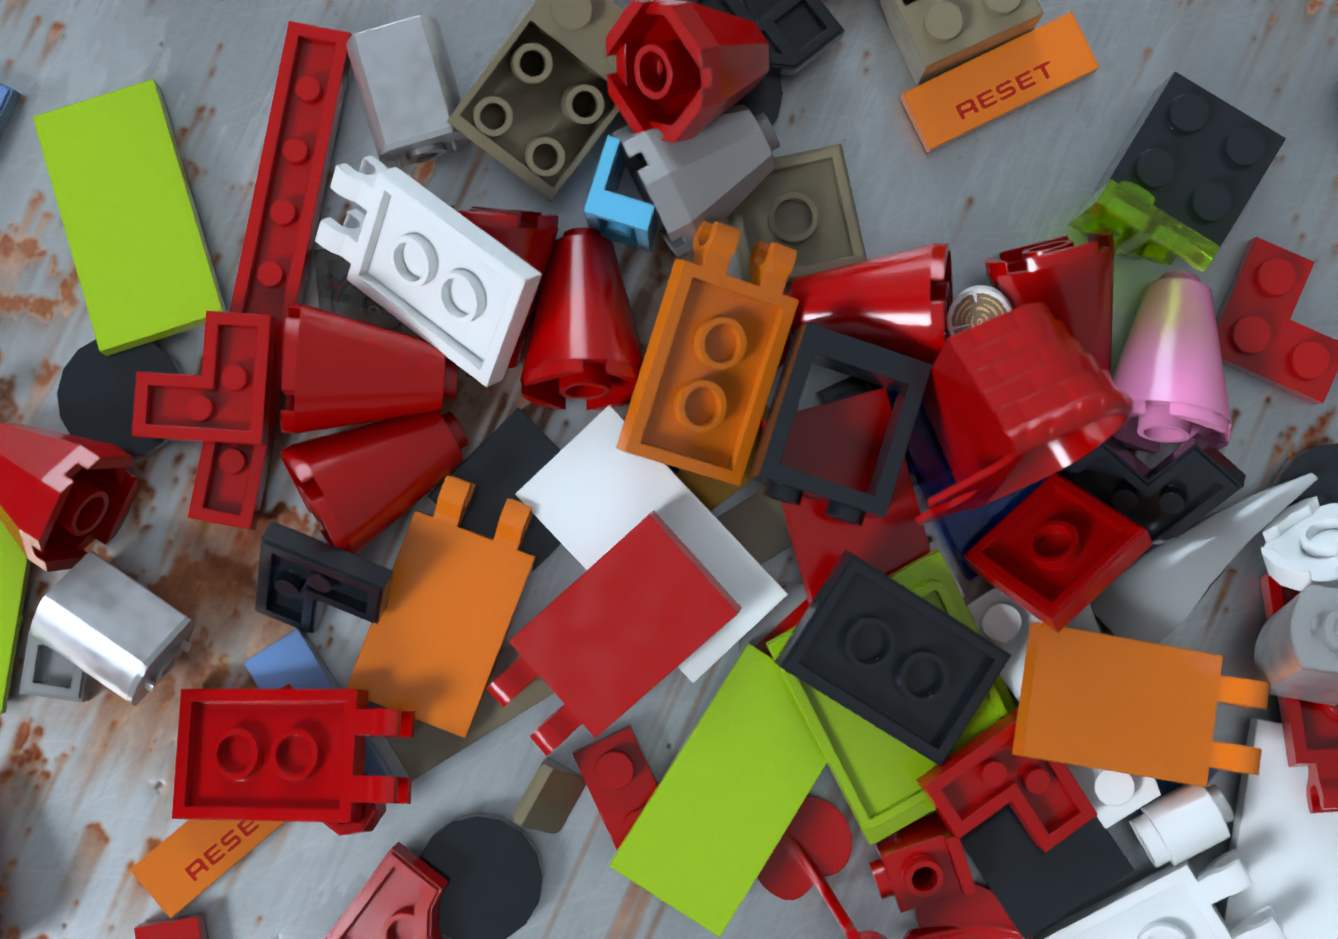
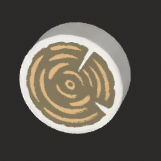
(975, 307)

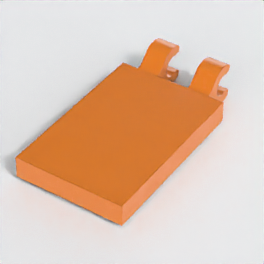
(711, 358)
(446, 612)
(1129, 706)

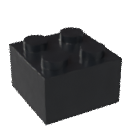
(1195, 156)

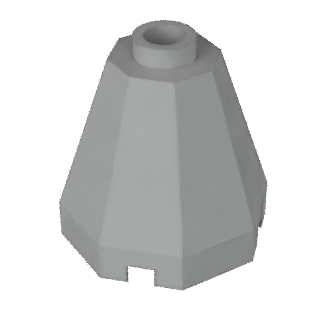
(700, 175)

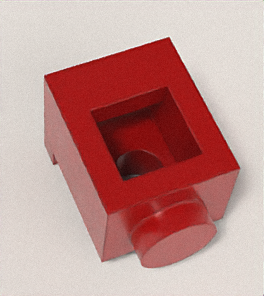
(921, 864)

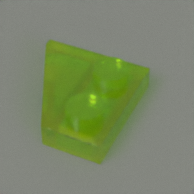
(1141, 228)

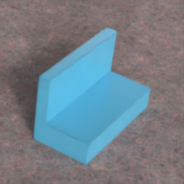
(613, 214)

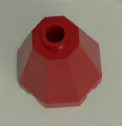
(682, 65)
(61, 493)

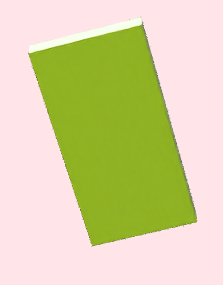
(129, 217)
(724, 797)

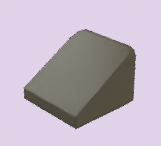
(549, 797)

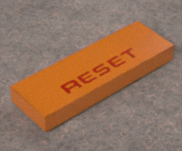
(999, 82)
(197, 858)

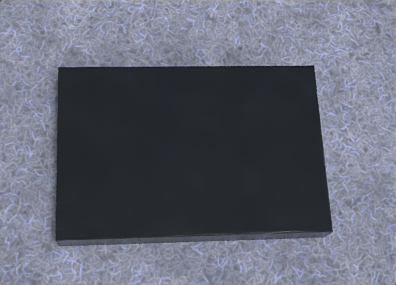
(892, 658)

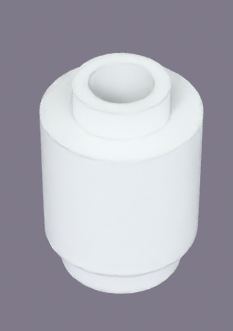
(1182, 823)

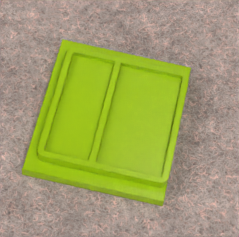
(869, 764)

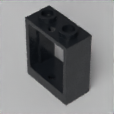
(859, 360)

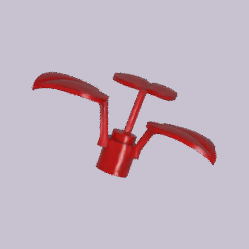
(821, 845)

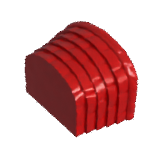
(1015, 406)

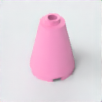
(1174, 367)

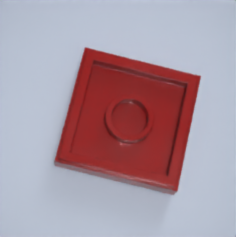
(1058, 551)

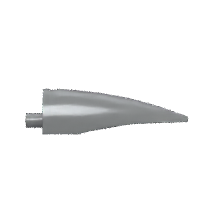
(1172, 578)

